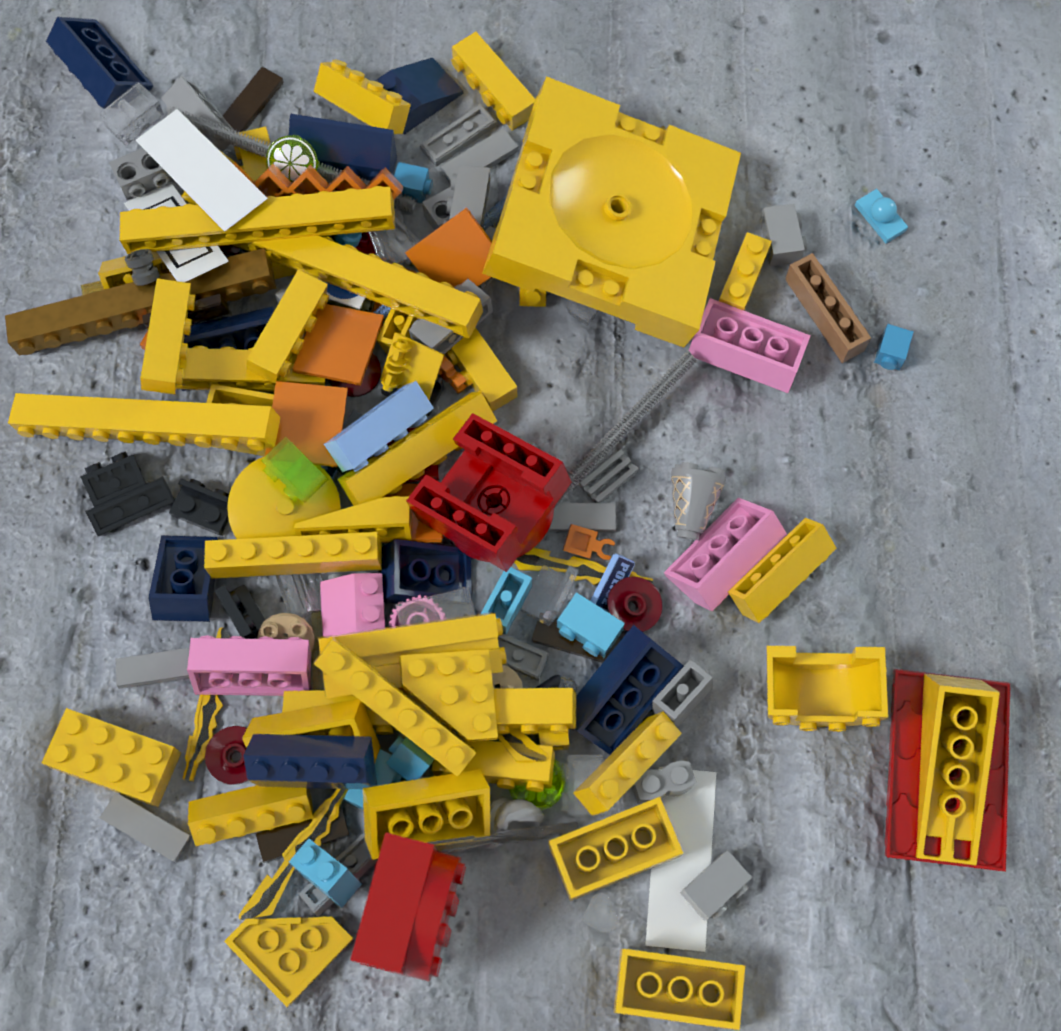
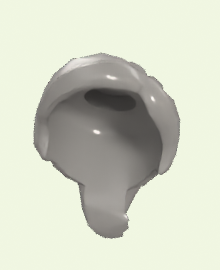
(512, 815)

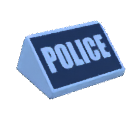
(617, 569)

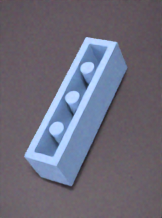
(378, 427)

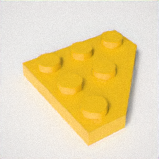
(454, 689)
(288, 951)

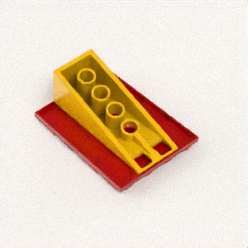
(948, 770)

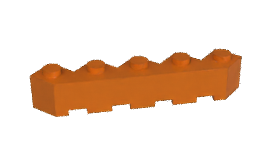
(275, 183)

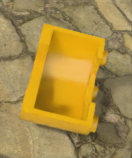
(826, 688)

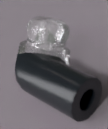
(559, 681)

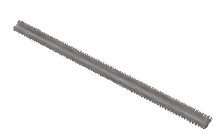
(261, 149)
(630, 419)

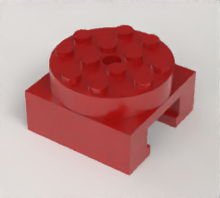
(489, 473)
(409, 908)

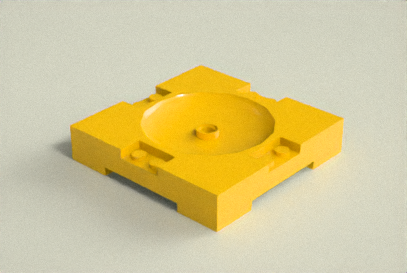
(614, 213)

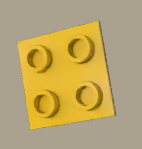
(410, 362)

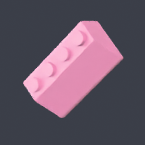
(749, 345)
(726, 552)
(352, 603)
(249, 666)

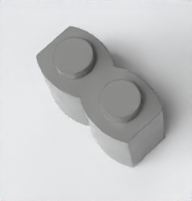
(670, 781)

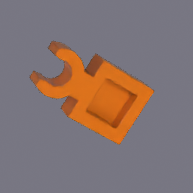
(450, 375)
(583, 541)

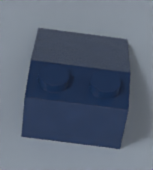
(424, 87)
(422, 570)
(179, 582)

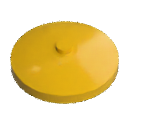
(264, 510)

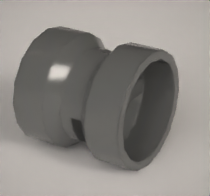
(142, 267)

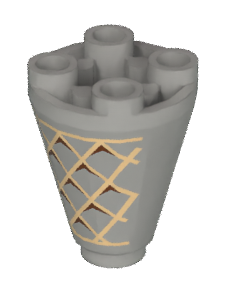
(694, 497)

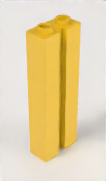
(383, 646)

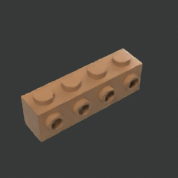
(827, 308)

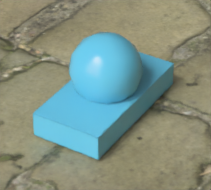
(881, 215)

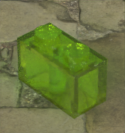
(294, 470)

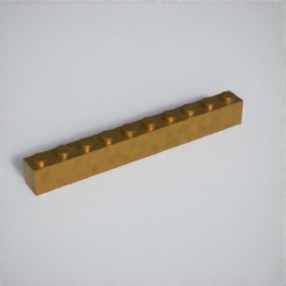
(125, 304)

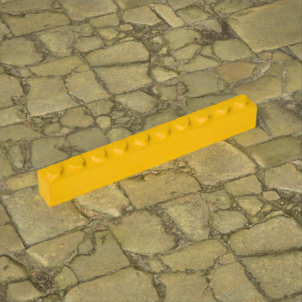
(272, 220)
(377, 280)
(145, 421)
(514, 707)

